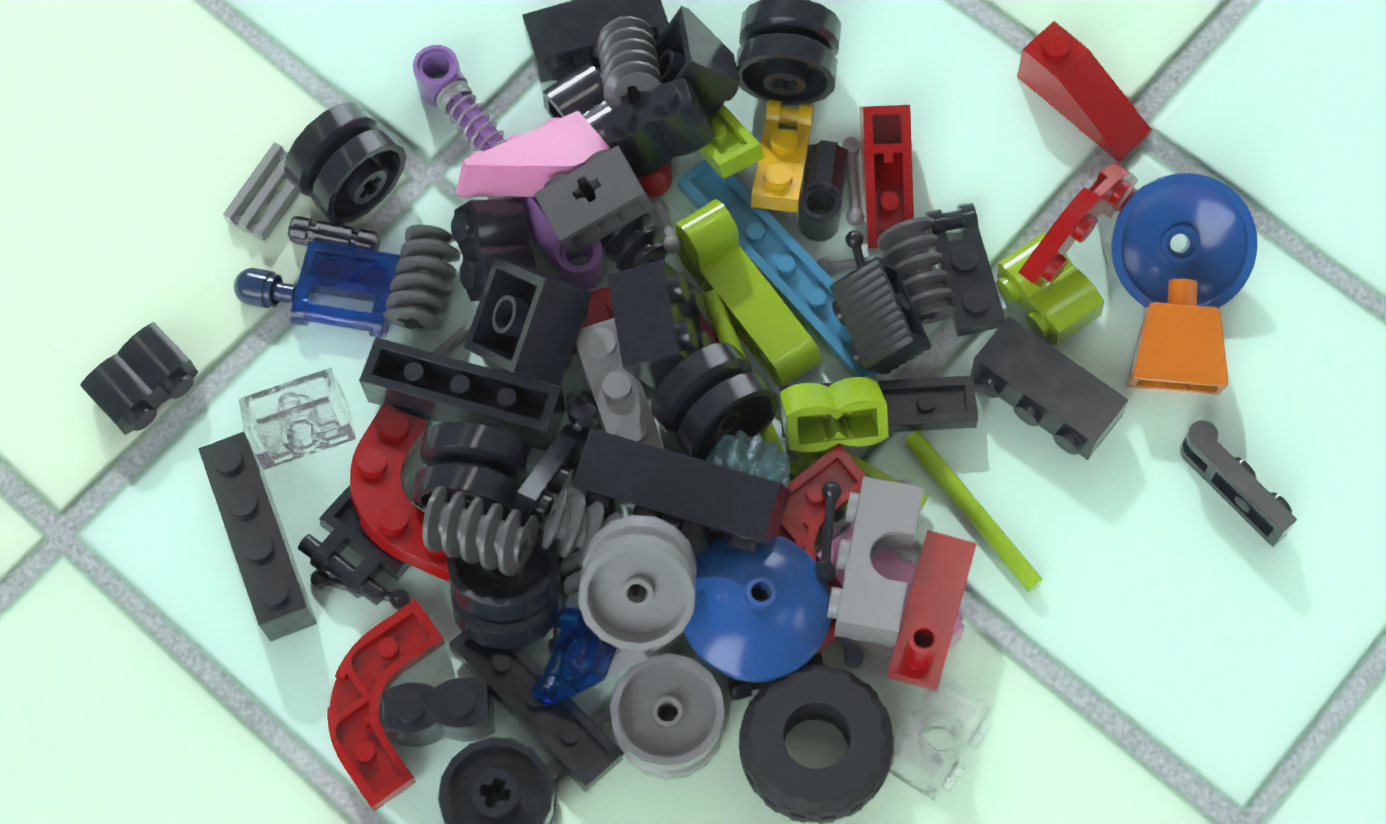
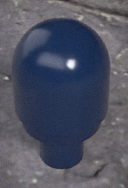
(262, 288)

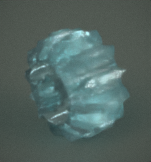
(752, 456)

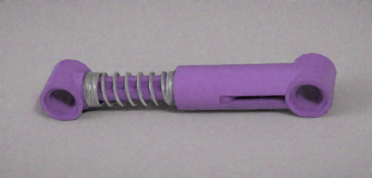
(457, 101)

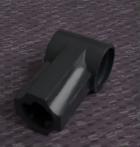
(822, 190)

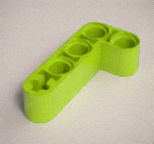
(756, 310)

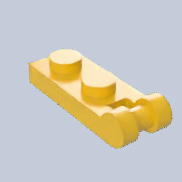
(782, 169)

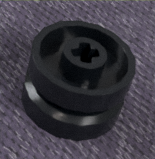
(788, 51)
(345, 163)
(713, 396)
(472, 461)
(507, 609)
(494, 770)

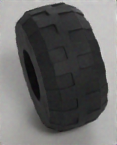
(828, 696)

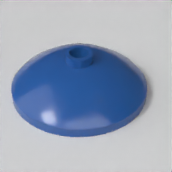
(1217, 233)
(750, 636)

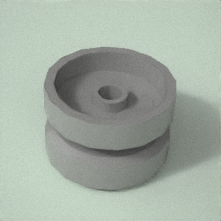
(638, 583)
(675, 746)

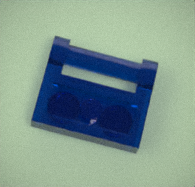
(345, 274)
(575, 662)

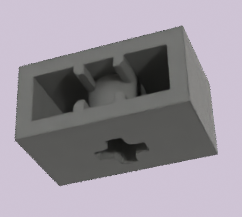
(583, 222)

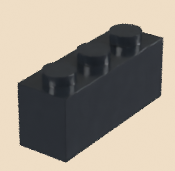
(567, 33)
(1047, 388)

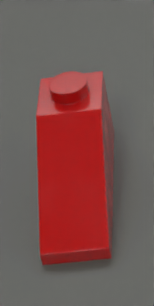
(1081, 91)
(886, 168)

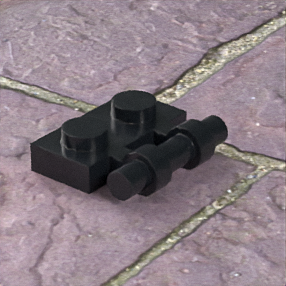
(345, 530)

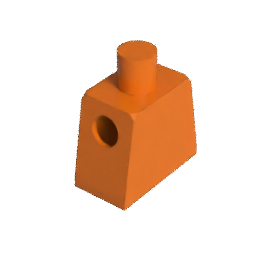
(1180, 345)

